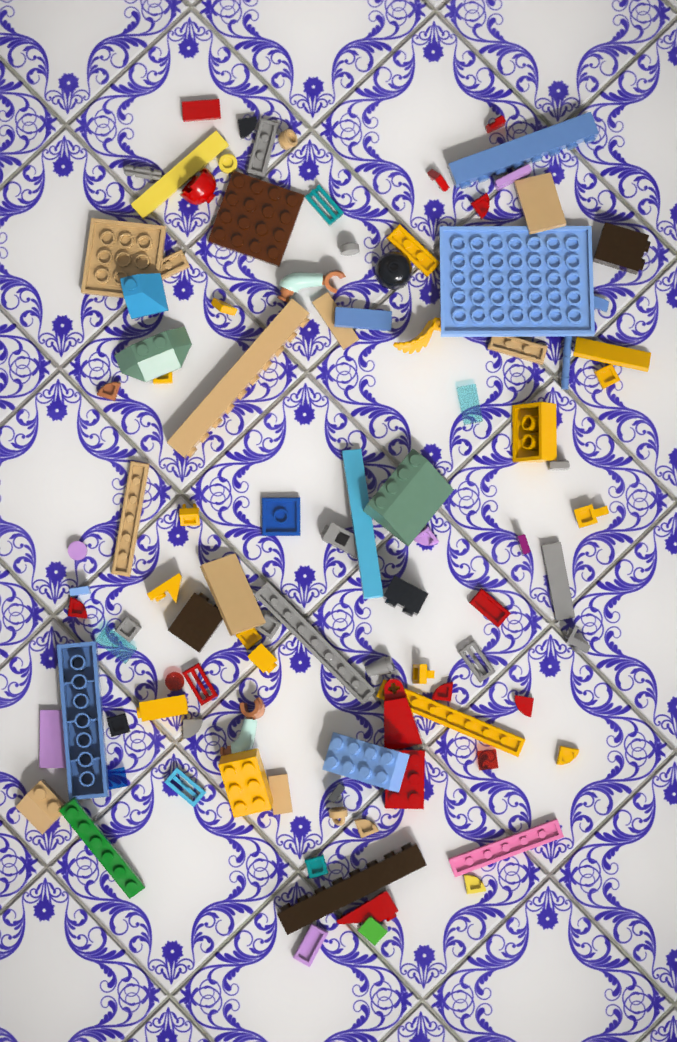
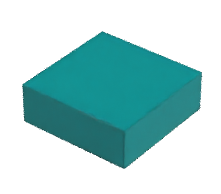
(316, 866)

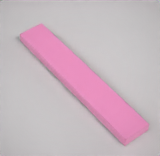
(505, 847)

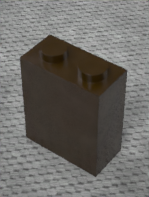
(621, 248)
(197, 622)

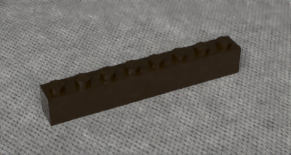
(351, 888)

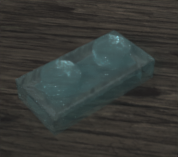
(116, 644)

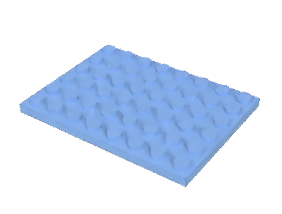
(516, 282)

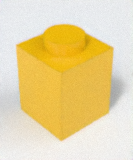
(263, 659)

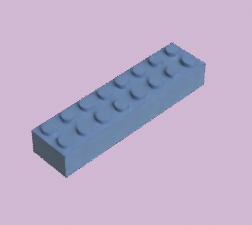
(83, 720)

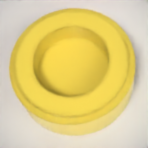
(227, 163)

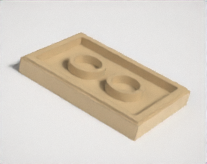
(540, 203)

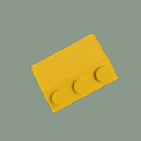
(534, 432)

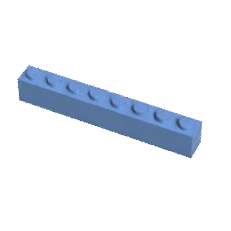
(523, 150)

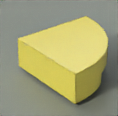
(473, 884)

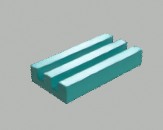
(331, 202)

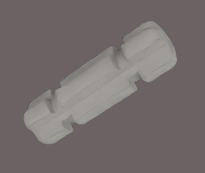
(141, 172)

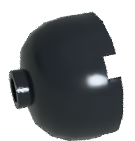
(393, 270)

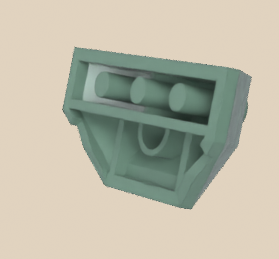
(155, 355)

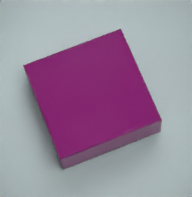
(523, 544)

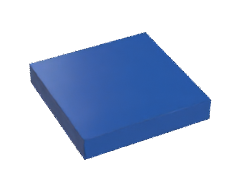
(281, 516)

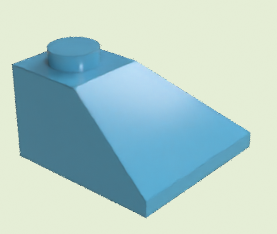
(144, 294)

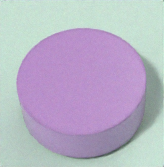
(77, 550)

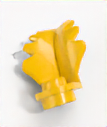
(422, 339)

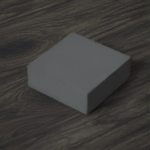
(336, 793)

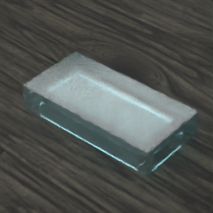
(469, 404)

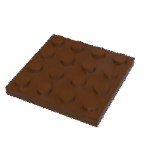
(256, 218)

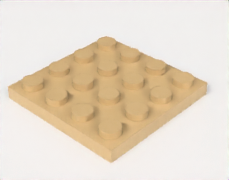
(120, 251)

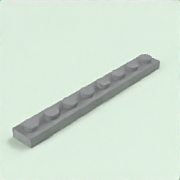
(315, 643)

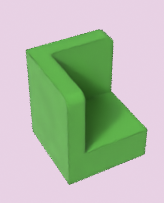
(372, 930)

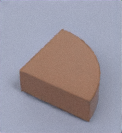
(109, 391)

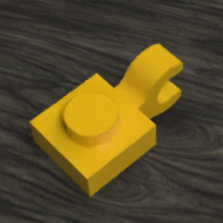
(587, 515)

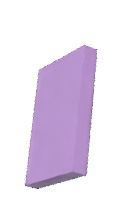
(51, 740)

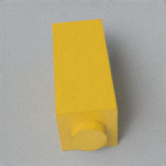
(162, 708)

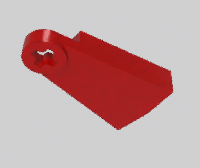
(399, 721)

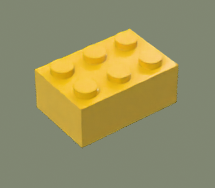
(246, 782)

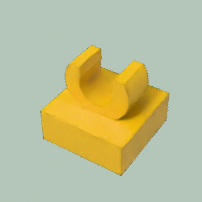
(189, 516)
(420, 674)

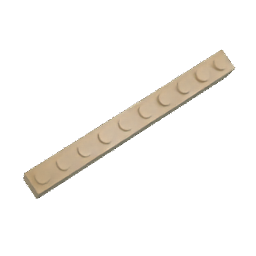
(238, 379)

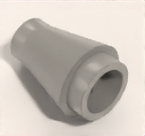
(380, 667)

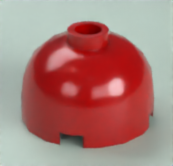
(200, 188)

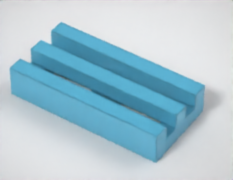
(185, 797)

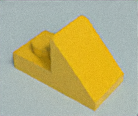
(172, 586)

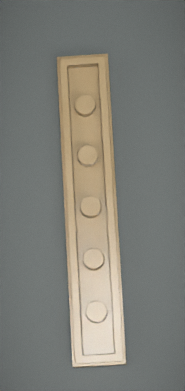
(130, 519)

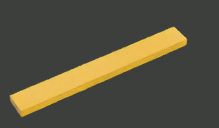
(460, 721)

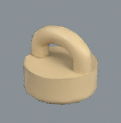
(288, 139)
(338, 812)

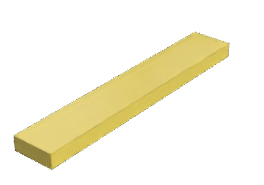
(179, 175)

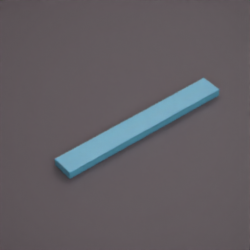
(362, 524)

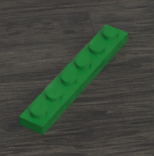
(101, 847)

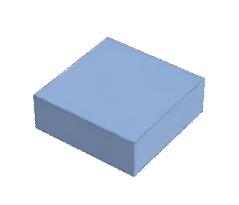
(82, 590)

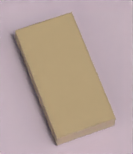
(281, 794)

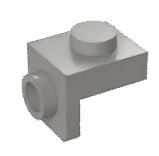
(577, 645)

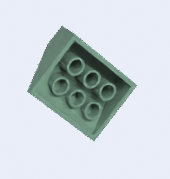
(409, 498)

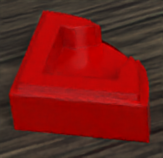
(499, 122)
(433, 175)
(481, 205)
(76, 609)
(443, 692)
(524, 704)

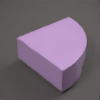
(426, 538)

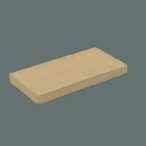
(232, 594)

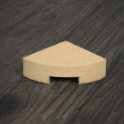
(365, 827)

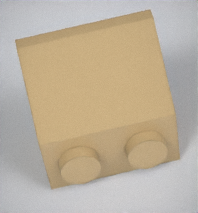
(41, 806)

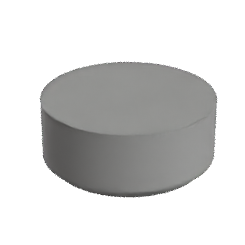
(349, 249)

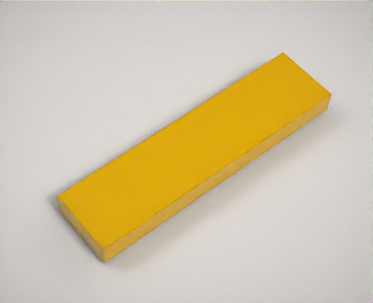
(612, 354)

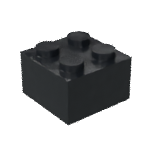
(405, 596)

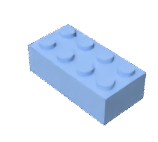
(366, 762)

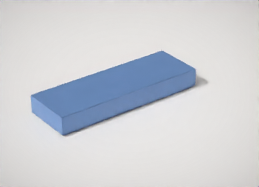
(362, 318)

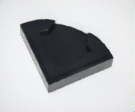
(247, 126)

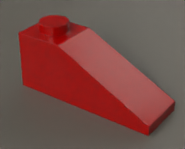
(379, 907)

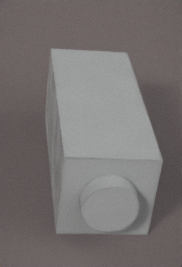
(340, 539)

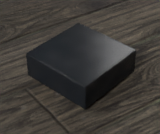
(118, 725)

